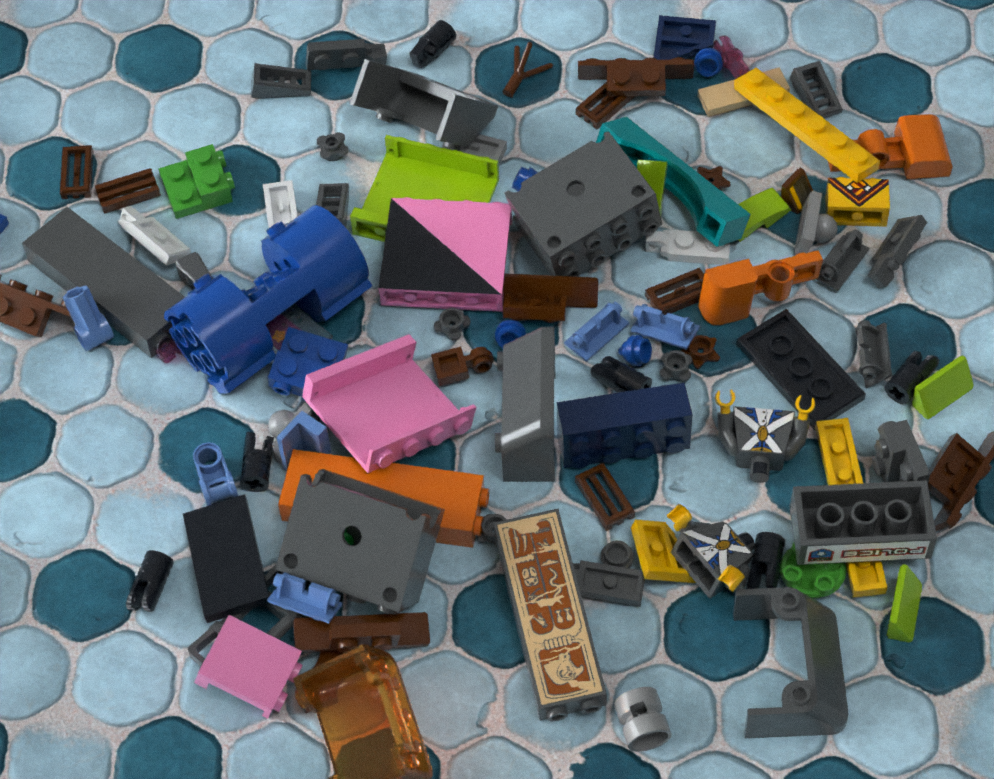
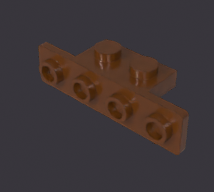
(635, 76)
(546, 296)
(27, 310)
(956, 475)
(374, 630)

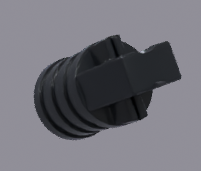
(432, 43)

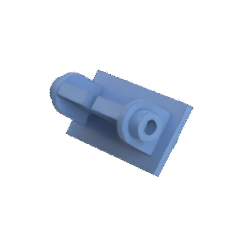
(664, 328)
(597, 331)
(318, 602)

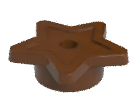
(716, 175)
(707, 345)

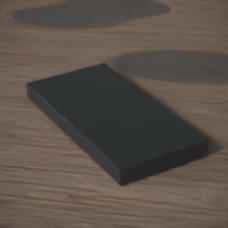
(800, 367)
(226, 558)

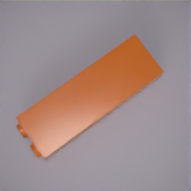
(456, 492)

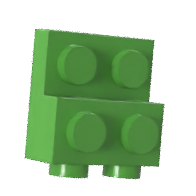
(197, 182)

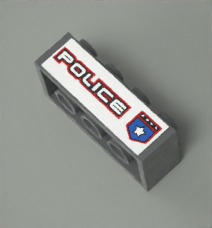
(862, 522)

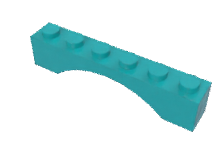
(713, 211)

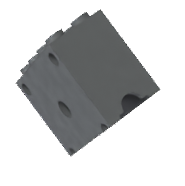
(591, 219)
(390, 536)

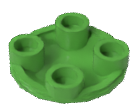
(811, 579)

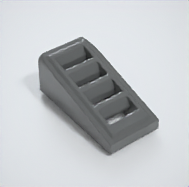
(815, 70)
(264, 86)
(336, 206)
(191, 268)

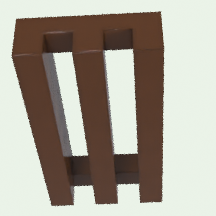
(605, 110)
(126, 186)
(76, 190)
(681, 297)
(616, 516)

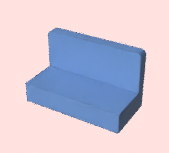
(303, 434)

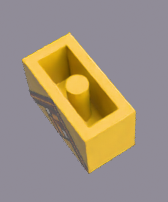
(858, 203)

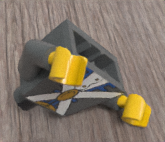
(760, 436)
(711, 552)

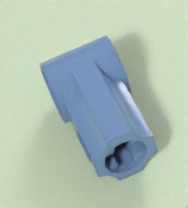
(89, 323)

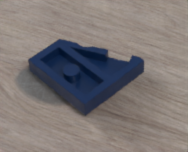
(683, 37)

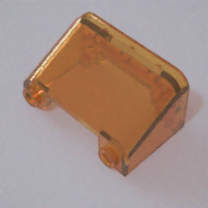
(365, 716)

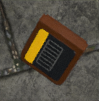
(796, 190)

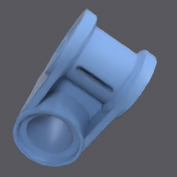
(214, 479)

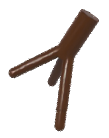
(519, 74)

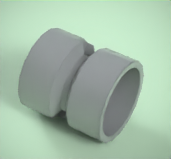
(642, 717)

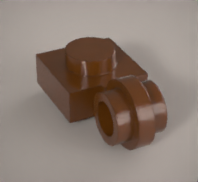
(453, 365)

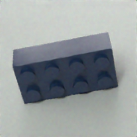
(624, 425)

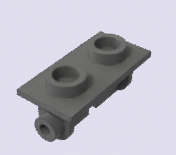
(842, 260)
(874, 352)

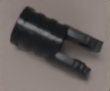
(619, 375)
(909, 375)
(256, 464)
(766, 560)
(149, 581)

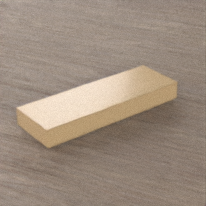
(724, 98)

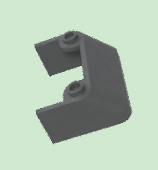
(423, 103)
(528, 407)
(808, 705)

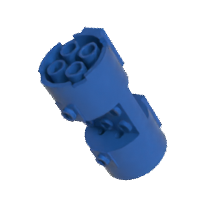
(225, 327)

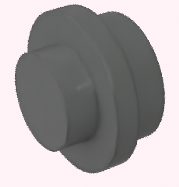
(617, 554)

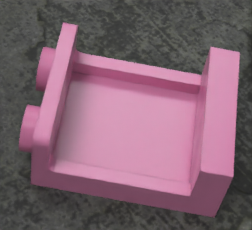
(250, 665)

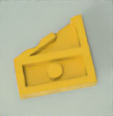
(654, 546)

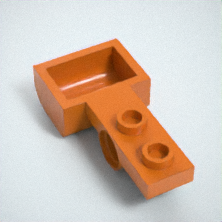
(916, 148)
(730, 288)

